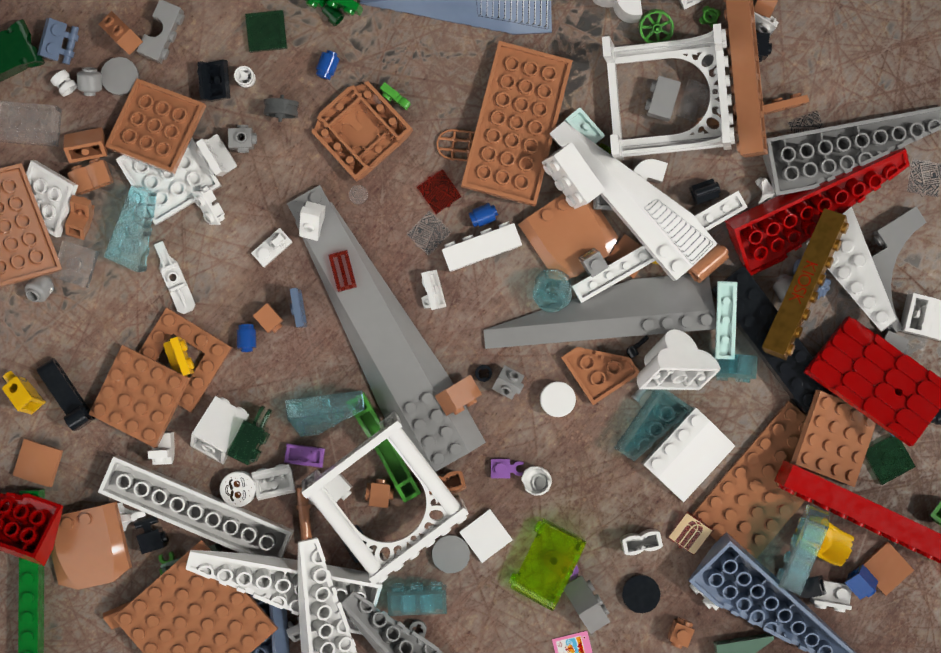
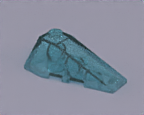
(318, 413)

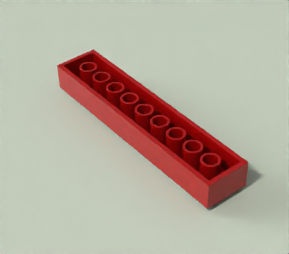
(859, 510)

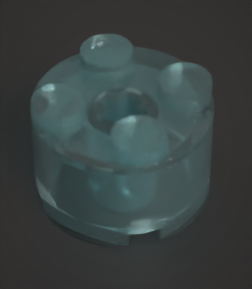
(549, 280)

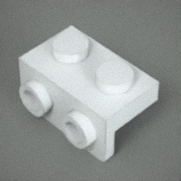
(217, 155)
(273, 481)

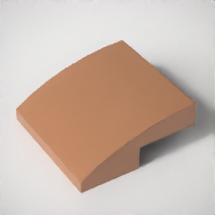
(37, 462)

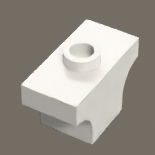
(311, 220)

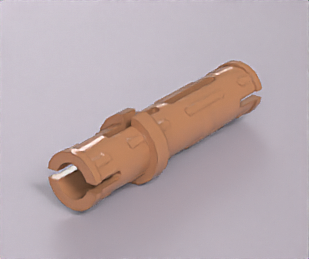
(304, 515)

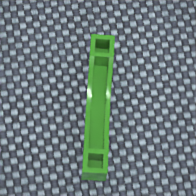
(394, 464)

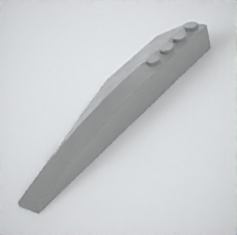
(619, 311)

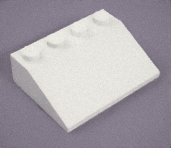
(688, 454)

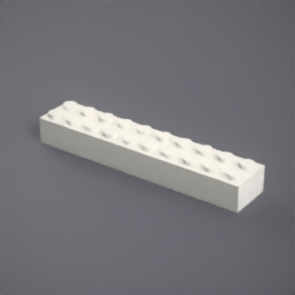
(193, 509)

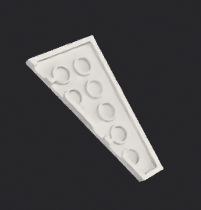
(859, 277)

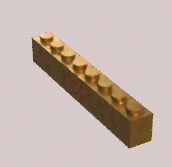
(805, 284)

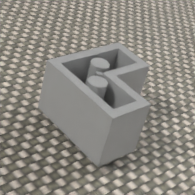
(587, 605)

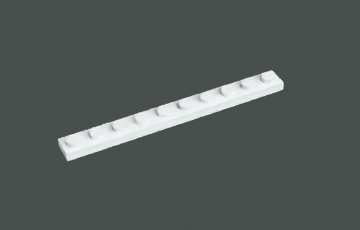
(641, 257)

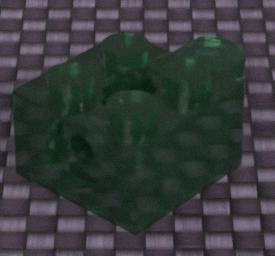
(250, 438)

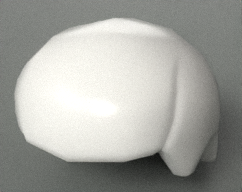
(536, 480)

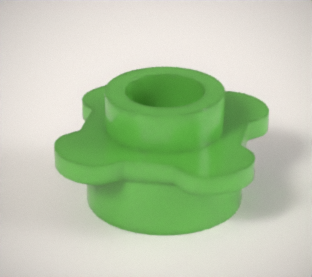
(715, 13)

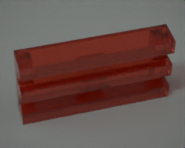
(349, 266)

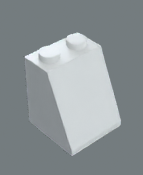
(218, 429)

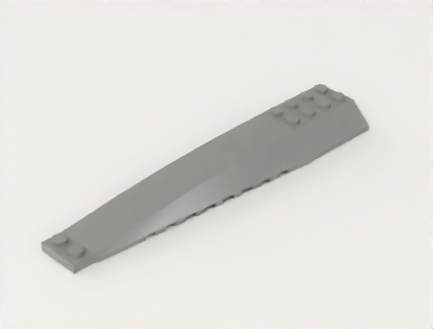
(388, 344)

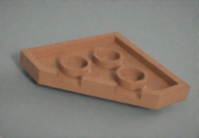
(599, 371)

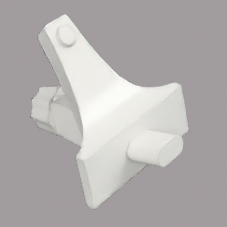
(766, 188)
(129, 515)

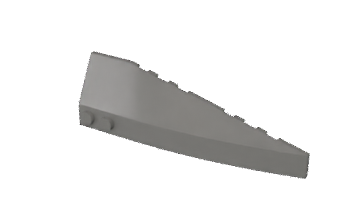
(818, 155)
(383, 631)

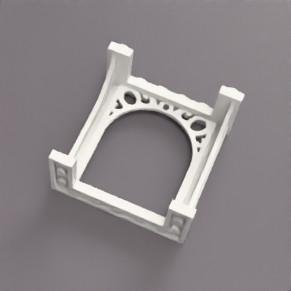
(706, 44)
(378, 565)

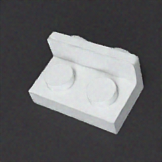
(837, 596)

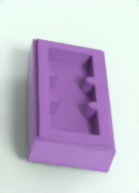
(304, 455)

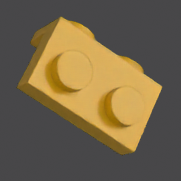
(178, 356)

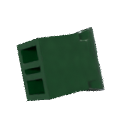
(17, 51)

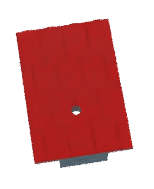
(878, 380)

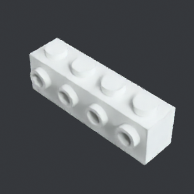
(481, 247)

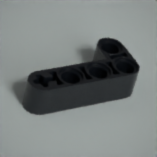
(65, 394)

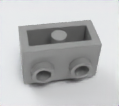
(662, 99)

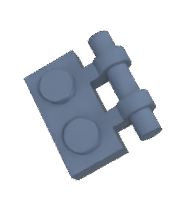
(52, 40)

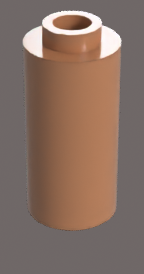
(709, 263)

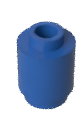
(327, 64)
(483, 215)
(246, 337)

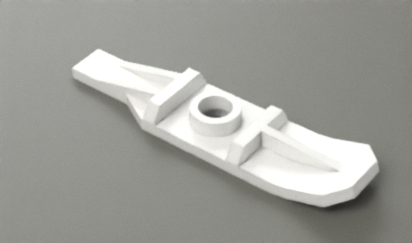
(178, 289)

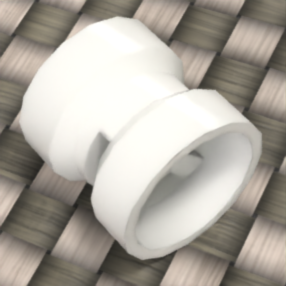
(241, 74)
(64, 83)

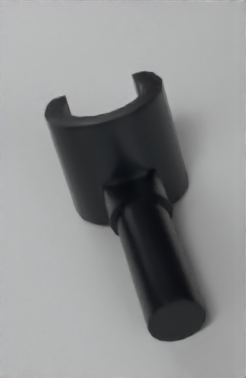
(632, 350)

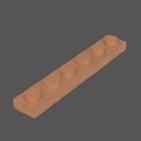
(777, 105)

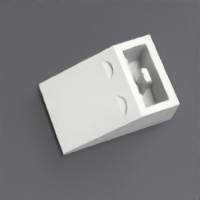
(922, 316)

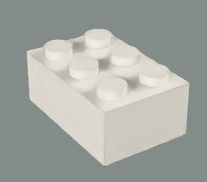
(573, 176)

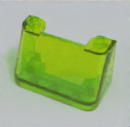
(548, 564)

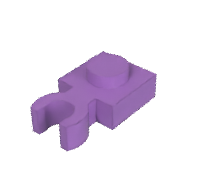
(502, 468)

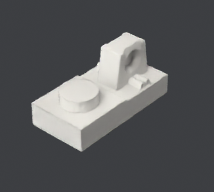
(272, 247)
(434, 297)

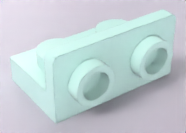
(581, 122)

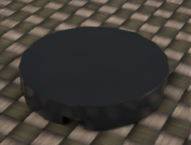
(641, 593)

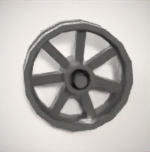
(281, 108)

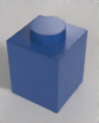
(861, 582)

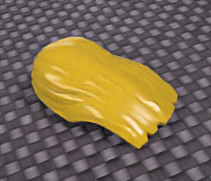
(835, 546)

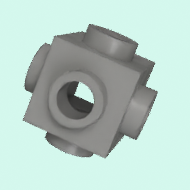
(235, 136)
(508, 382)

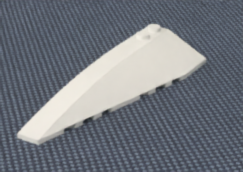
(320, 612)

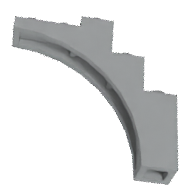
(892, 239)

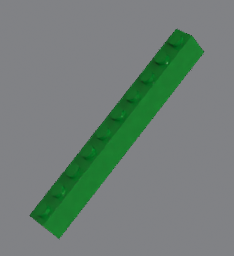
(31, 600)

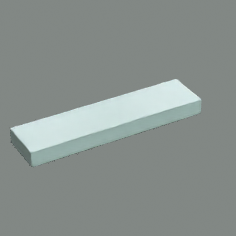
(726, 320)

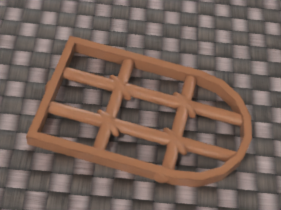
(454, 139)

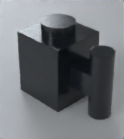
(705, 191)
(150, 539)

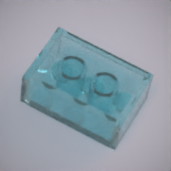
(417, 599)

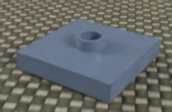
(297, 308)

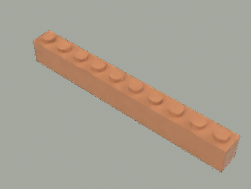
(746, 78)

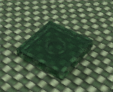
(266, 31)
(889, 459)

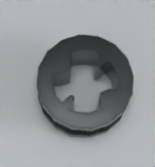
(484, 379)

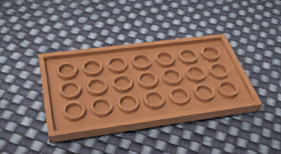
(516, 122)
(747, 497)

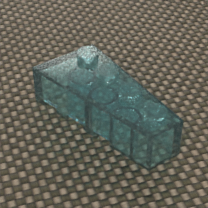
(132, 232)
(652, 422)
(803, 550)

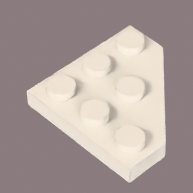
(52, 195)

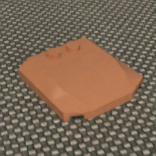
(360, 129)
(566, 233)
(90, 547)

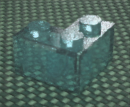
(741, 368)

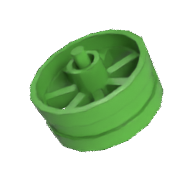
(656, 26)

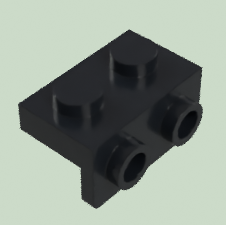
(213, 80)

